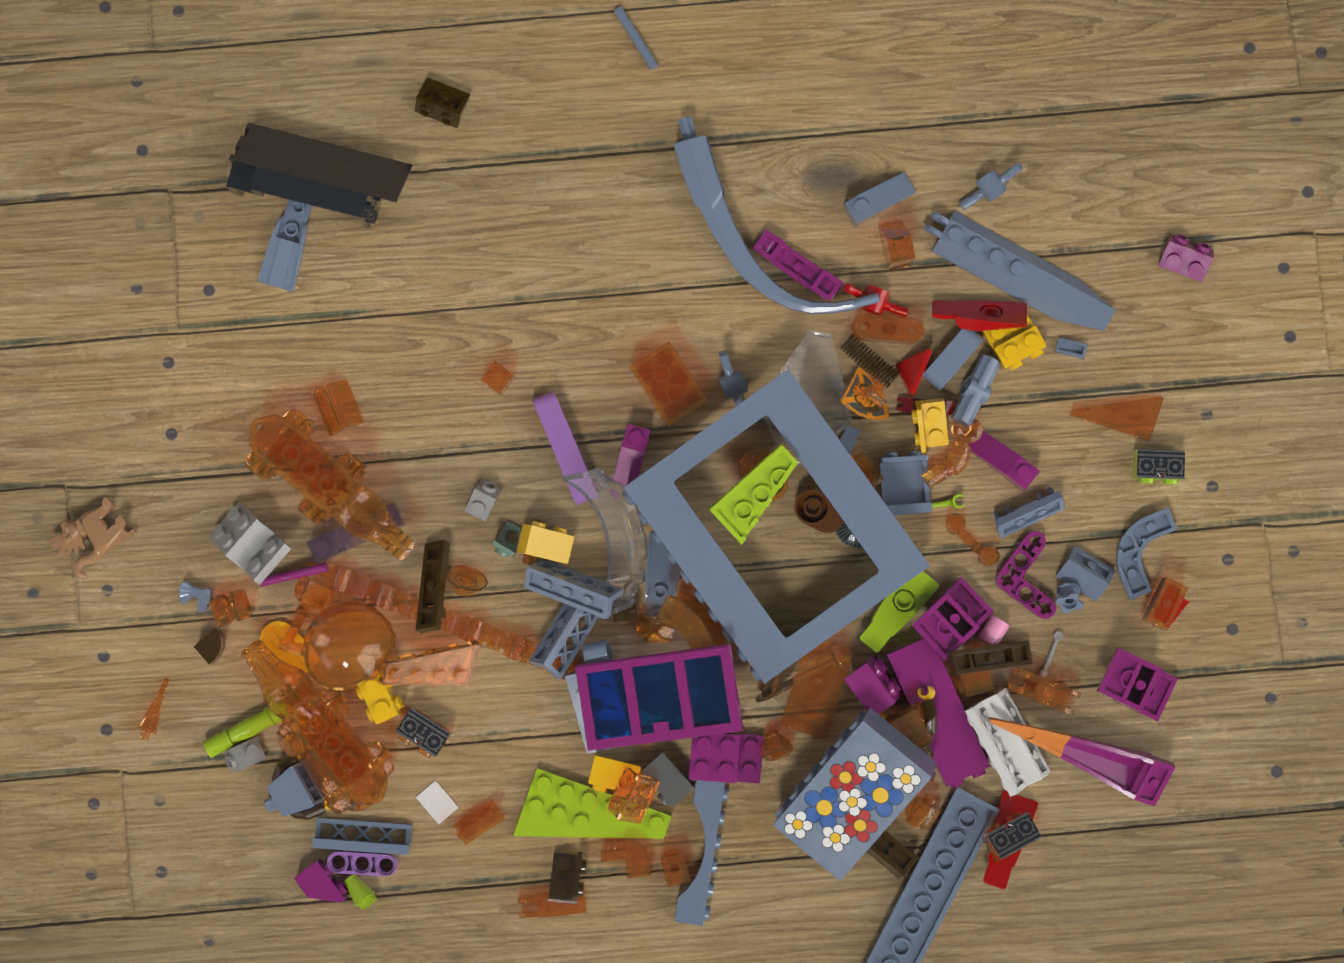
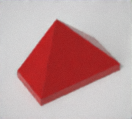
(912, 370)

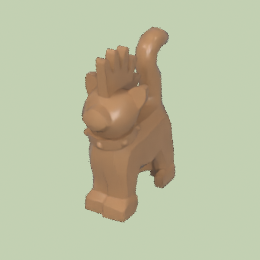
(100, 533)

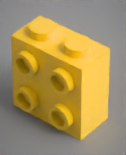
(380, 700)

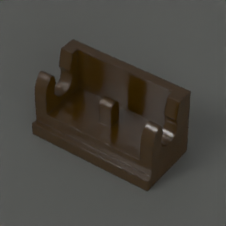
(892, 855)

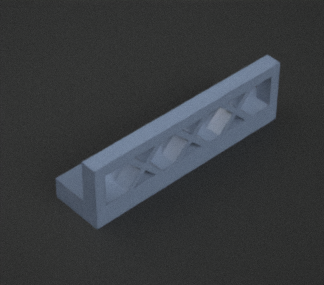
(572, 587)
(554, 641)
(362, 845)

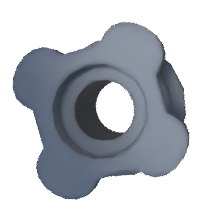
(1068, 597)

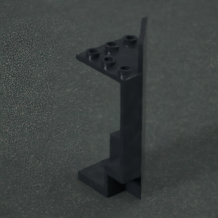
(314, 173)

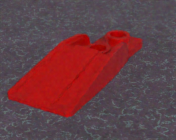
(982, 315)
(998, 873)

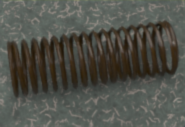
(869, 361)

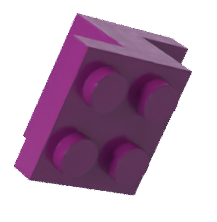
(952, 618)
(1137, 684)
(726, 758)

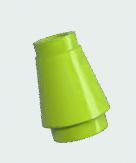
(360, 892)

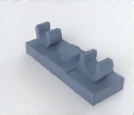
(1029, 513)

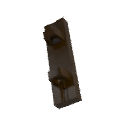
(432, 587)
(989, 658)

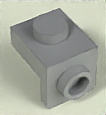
(483, 499)
(244, 755)

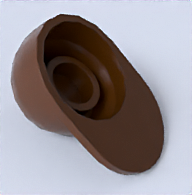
(817, 511)

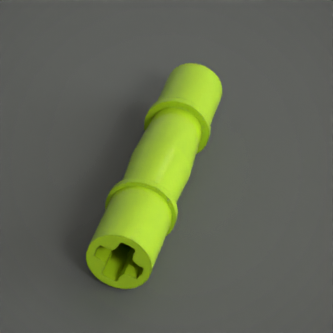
(243, 730)

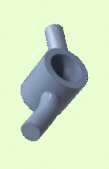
(991, 186)
(732, 382)

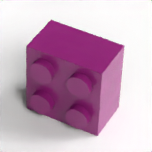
(874, 685)

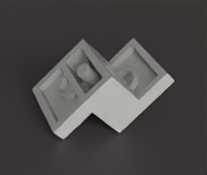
(249, 542)

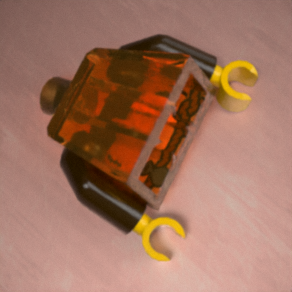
(917, 721)

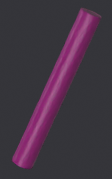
(295, 574)

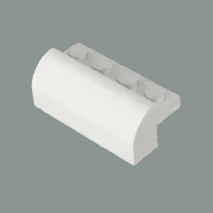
(1013, 757)

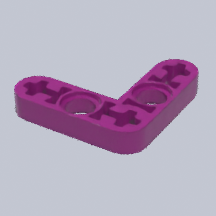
(1019, 583)

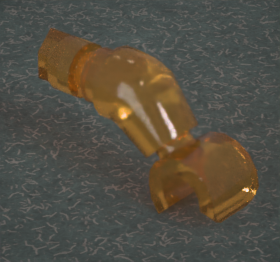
(958, 457)

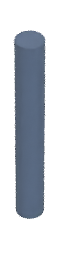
(636, 38)

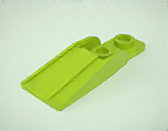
(898, 610)

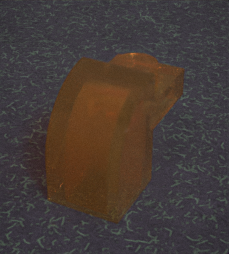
(635, 855)

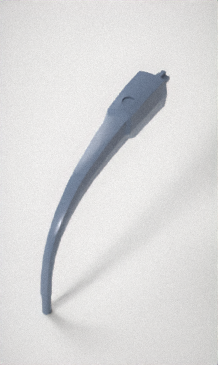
(708, 195)

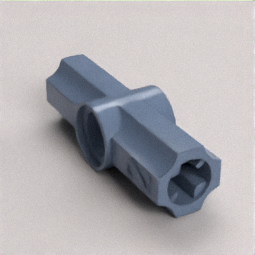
(975, 390)

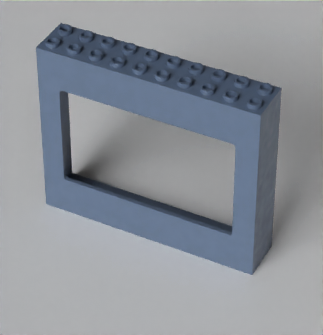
(710, 569)

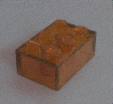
(668, 384)

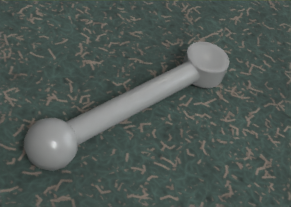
(1057, 637)

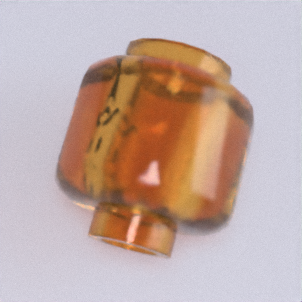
(922, 811)

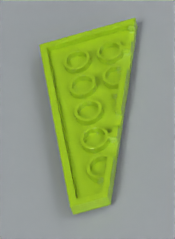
(572, 809)

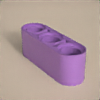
(352, 867)

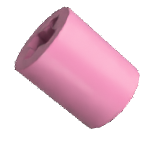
(993, 631)

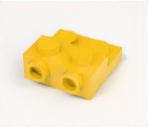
(1015, 344)

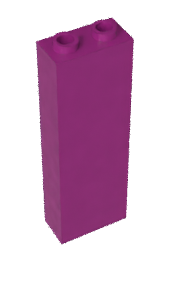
(955, 742)

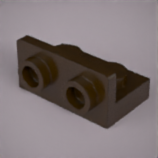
(441, 102)
(565, 878)

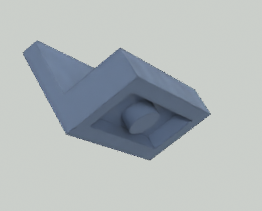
(1086, 572)

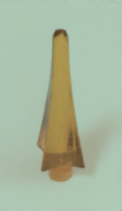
(150, 721)

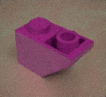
(320, 884)

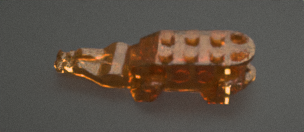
(326, 484)
(317, 731)

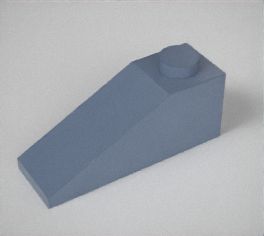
(878, 199)

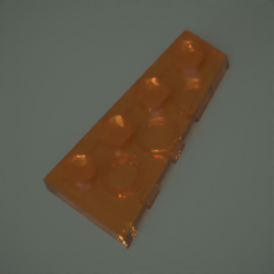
(433, 667)

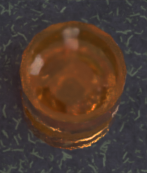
(231, 607)

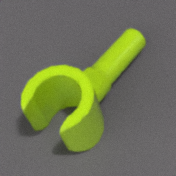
(950, 502)

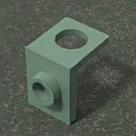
(504, 548)

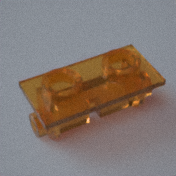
(478, 822)

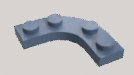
(1131, 548)

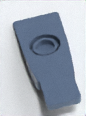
(286, 247)
(660, 578)

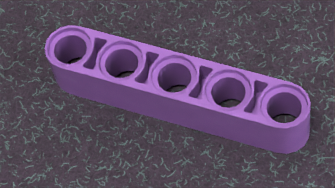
(560, 439)

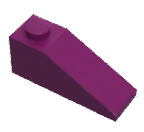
(631, 454)
(1004, 461)

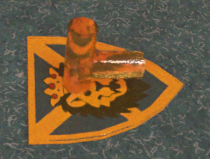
(865, 397)

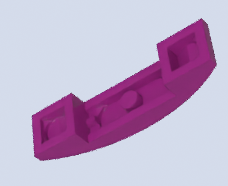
(797, 266)

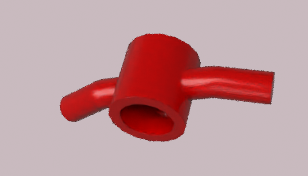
(876, 308)

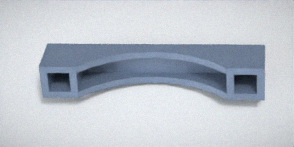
(692, 901)

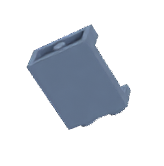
(903, 485)

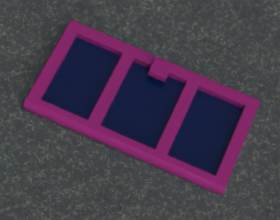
(659, 697)

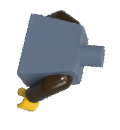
(295, 791)

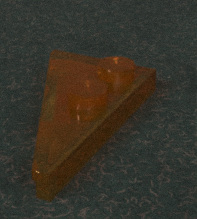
(1130, 417)

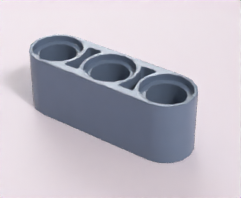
(952, 358)

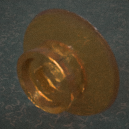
(466, 580)

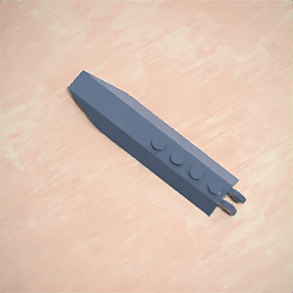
(1018, 272)

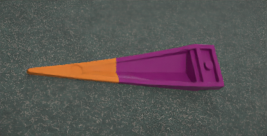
(1123, 768)

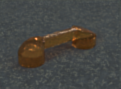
(986, 556)

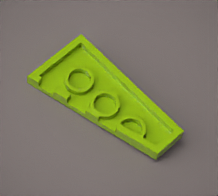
(748, 498)

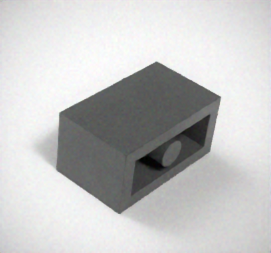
(673, 783)

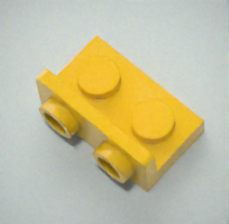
(931, 422)

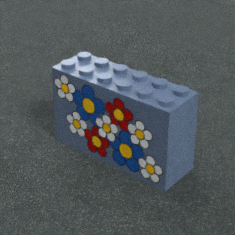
(854, 793)

